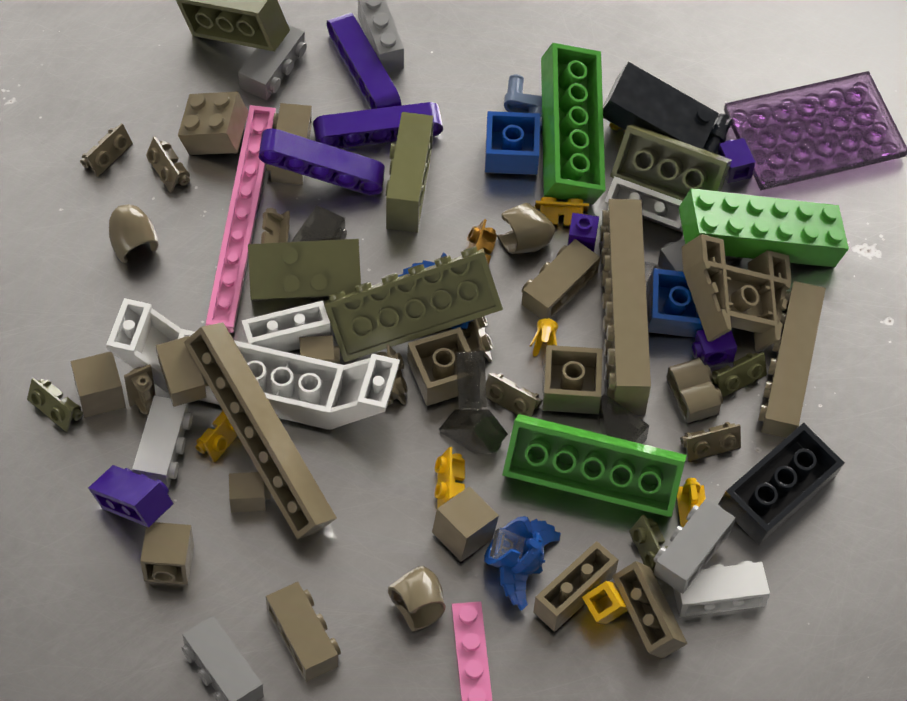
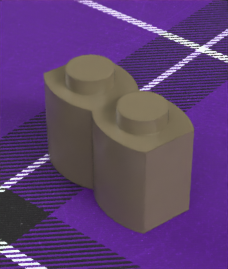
(694, 390)

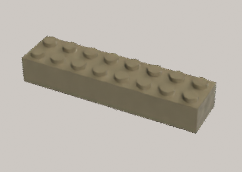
(625, 305)

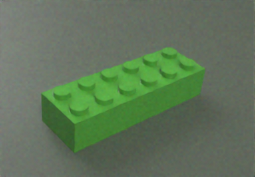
(572, 123)
(753, 224)
(594, 465)

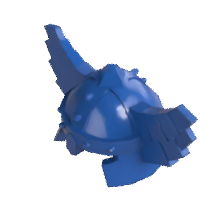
(515, 571)

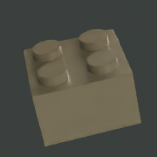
(213, 123)
(435, 364)
(572, 379)

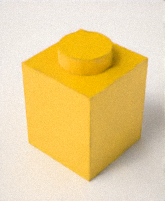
(605, 602)

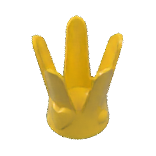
(545, 333)

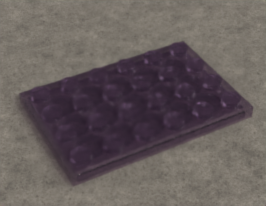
(816, 130)

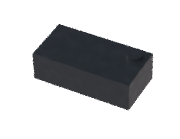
(658, 107)
(781, 483)

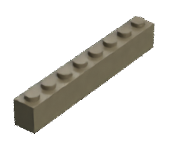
(260, 430)

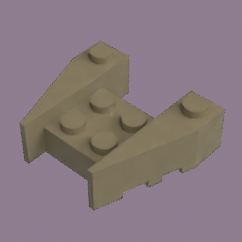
(737, 296)

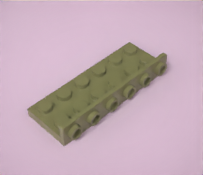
(413, 304)

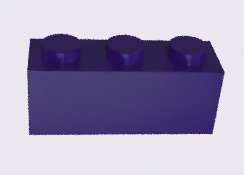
(131, 495)

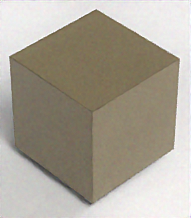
(98, 384)
(465, 523)
(167, 553)

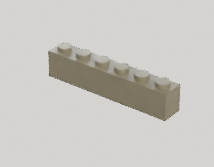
(793, 360)

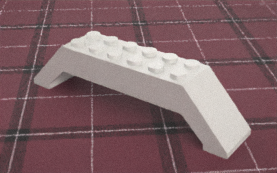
(294, 384)

